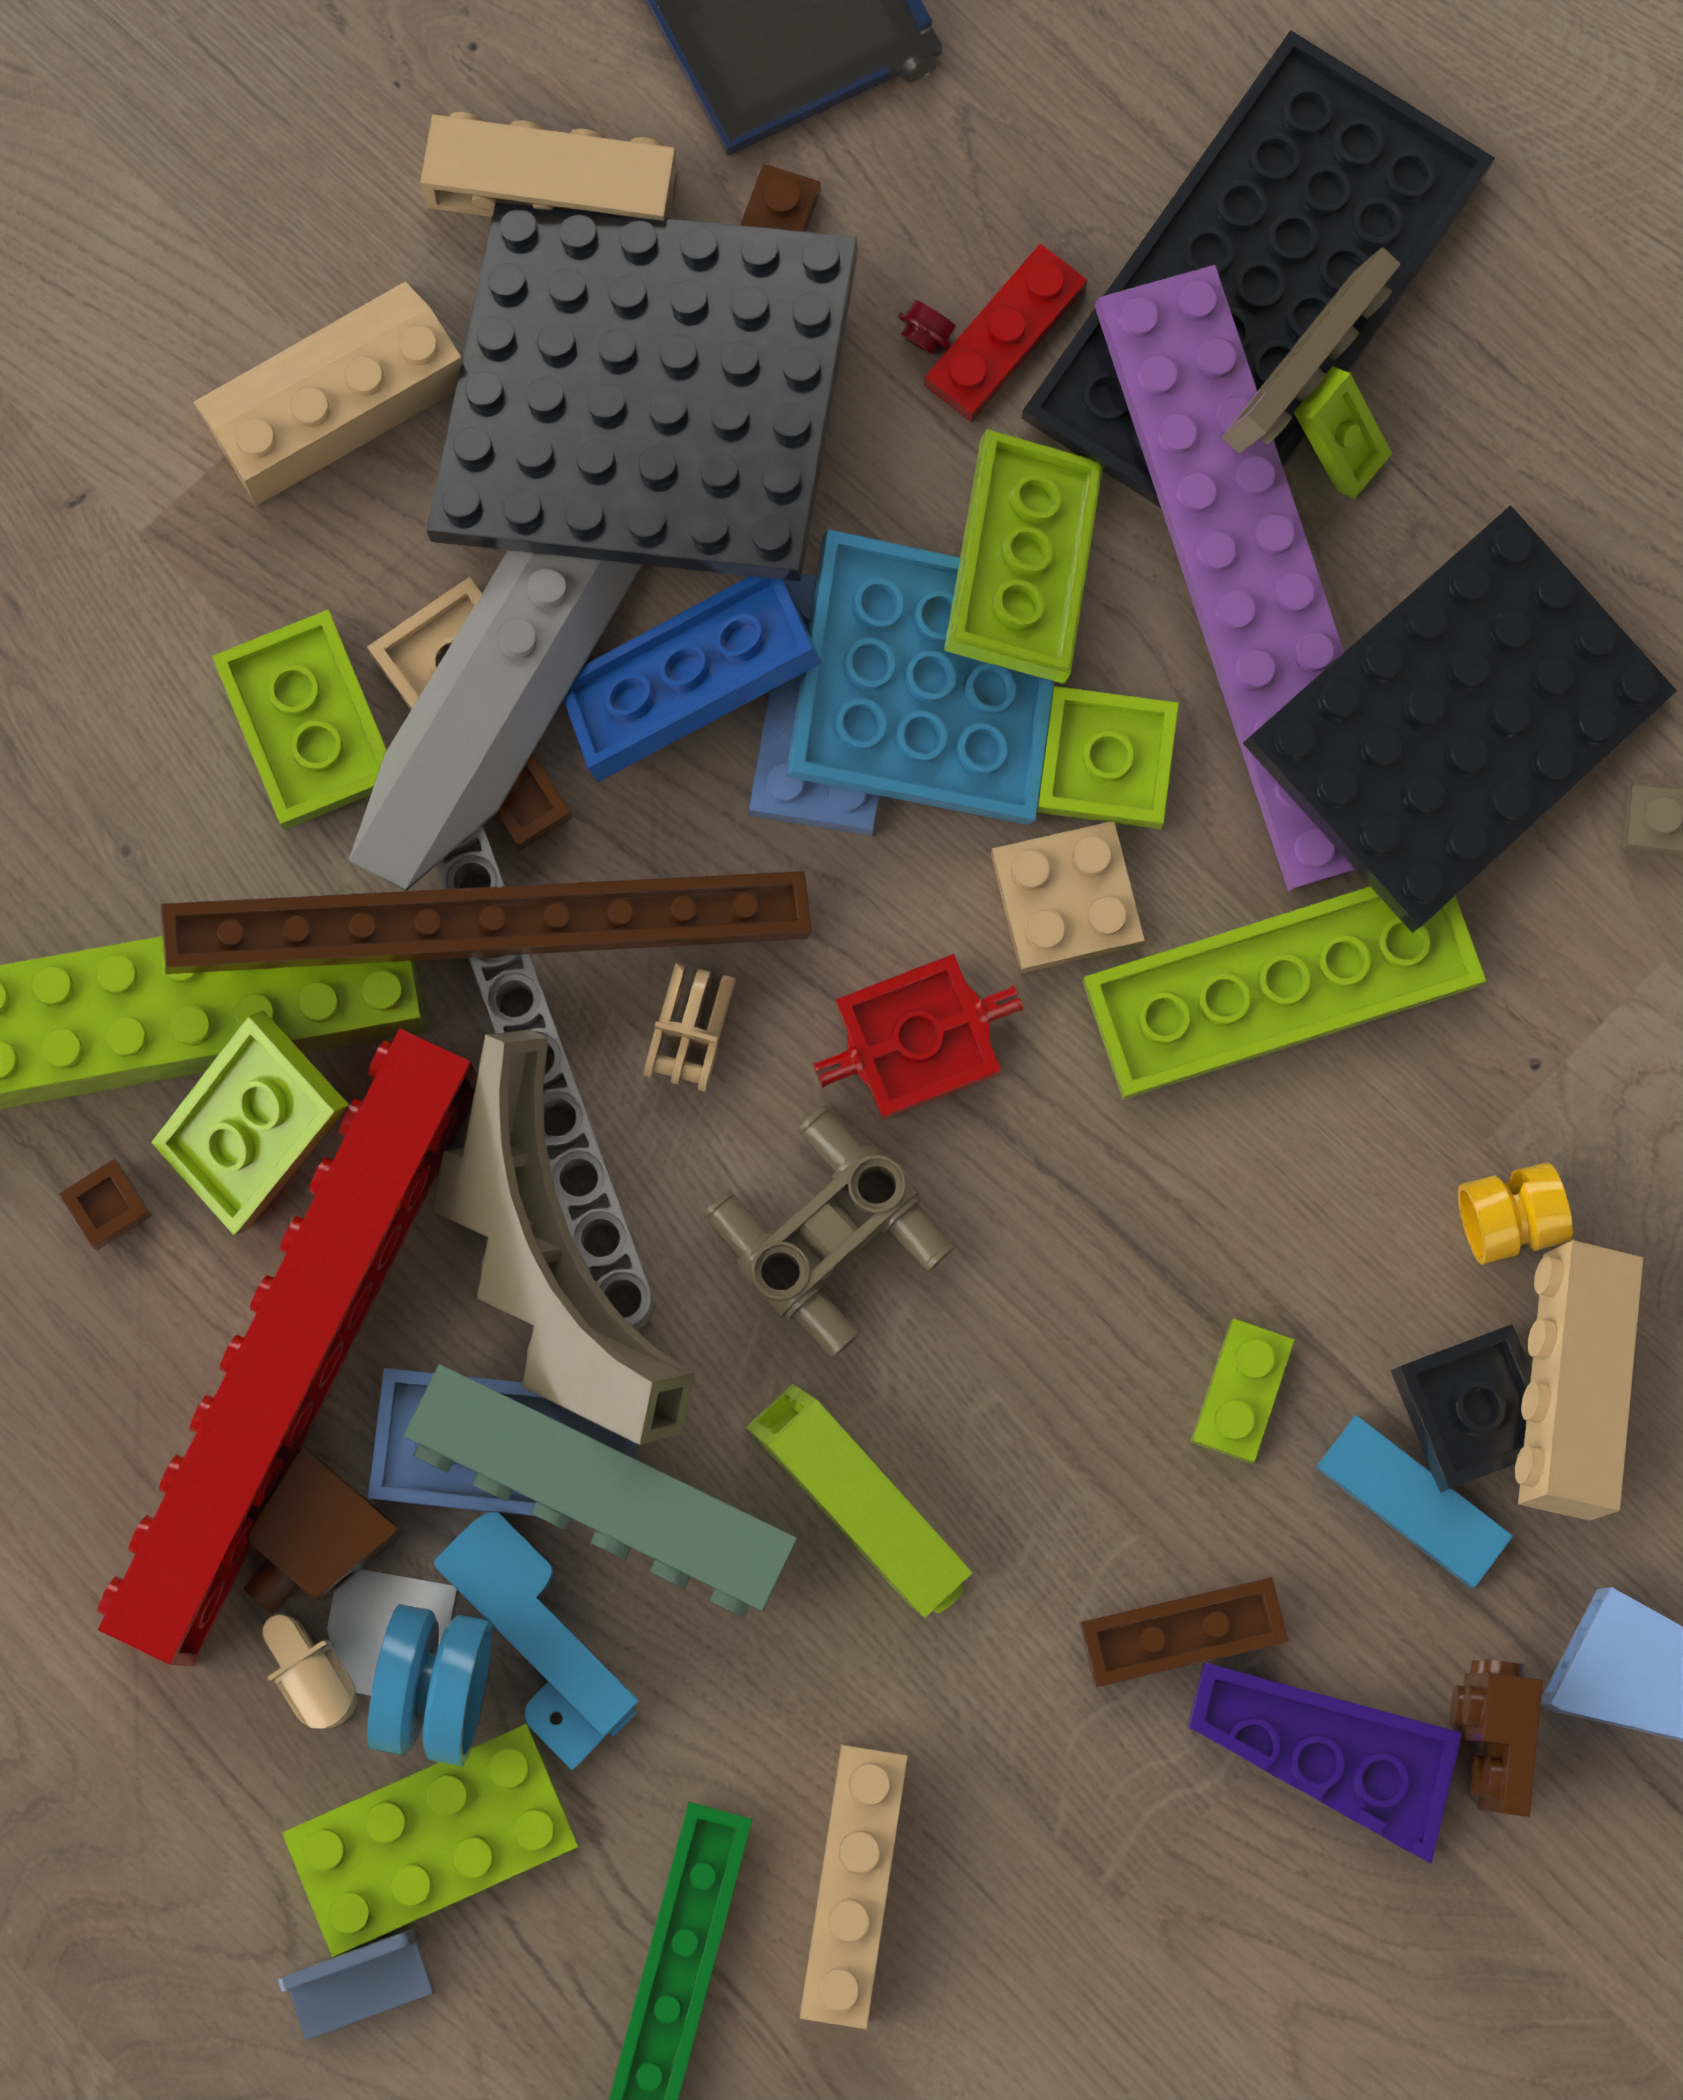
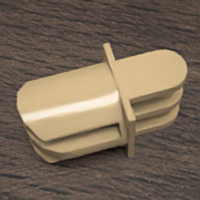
(688, 1031)
(309, 1674)

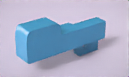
(505, 1583)

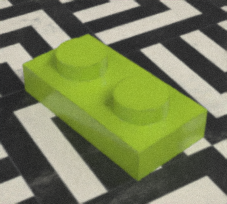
(1343, 432)
(1242, 1391)

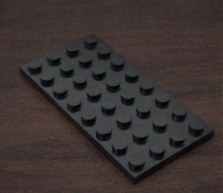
(1286, 208)

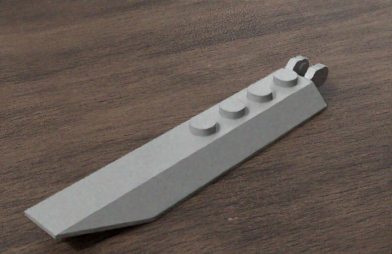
(485, 709)

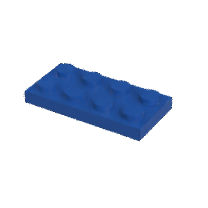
(688, 673)

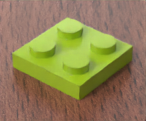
(1108, 757)

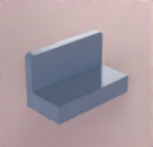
(358, 1983)

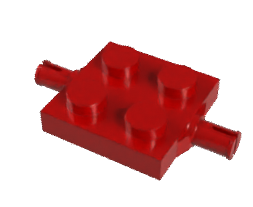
(918, 1036)

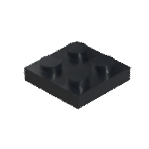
(1468, 1405)

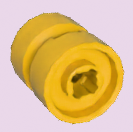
(1523, 1211)

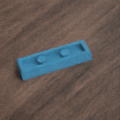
(1411, 1503)

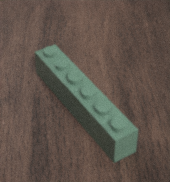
(601, 1489)

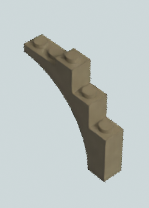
(531, 1268)

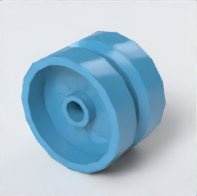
(429, 1685)

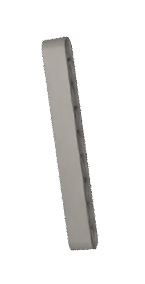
(579, 1146)

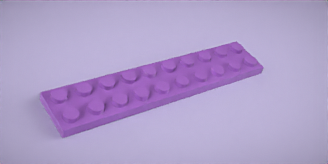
(1228, 526)

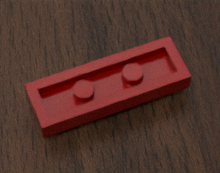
(1005, 332)

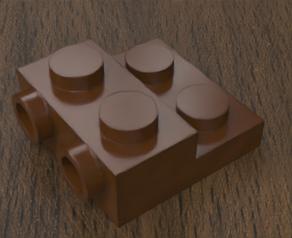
(1503, 1713)

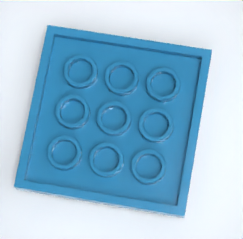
(898, 710)

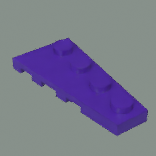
(1348, 1756)

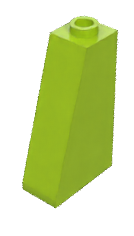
(860, 1501)

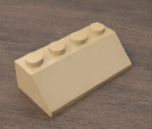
(332, 392)

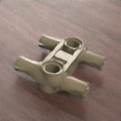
(828, 1231)

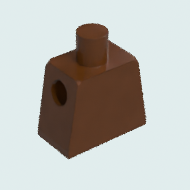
(315, 1534)

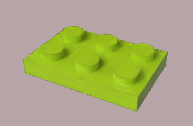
(303, 718)
(249, 1122)

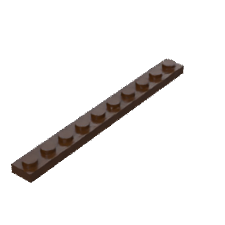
(483, 922)

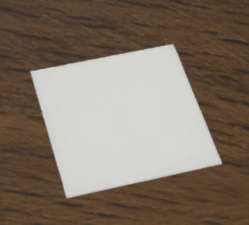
(363, 1612)

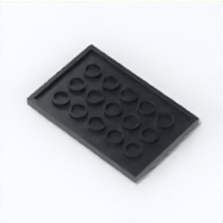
(1460, 718)

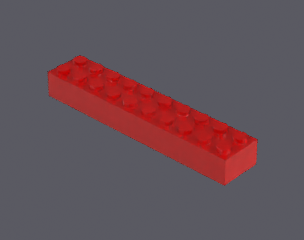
(291, 1350)

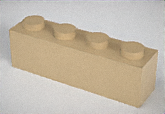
(521, 163)
(1579, 1381)
(853, 1887)

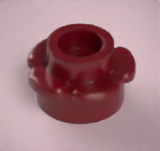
(926, 327)

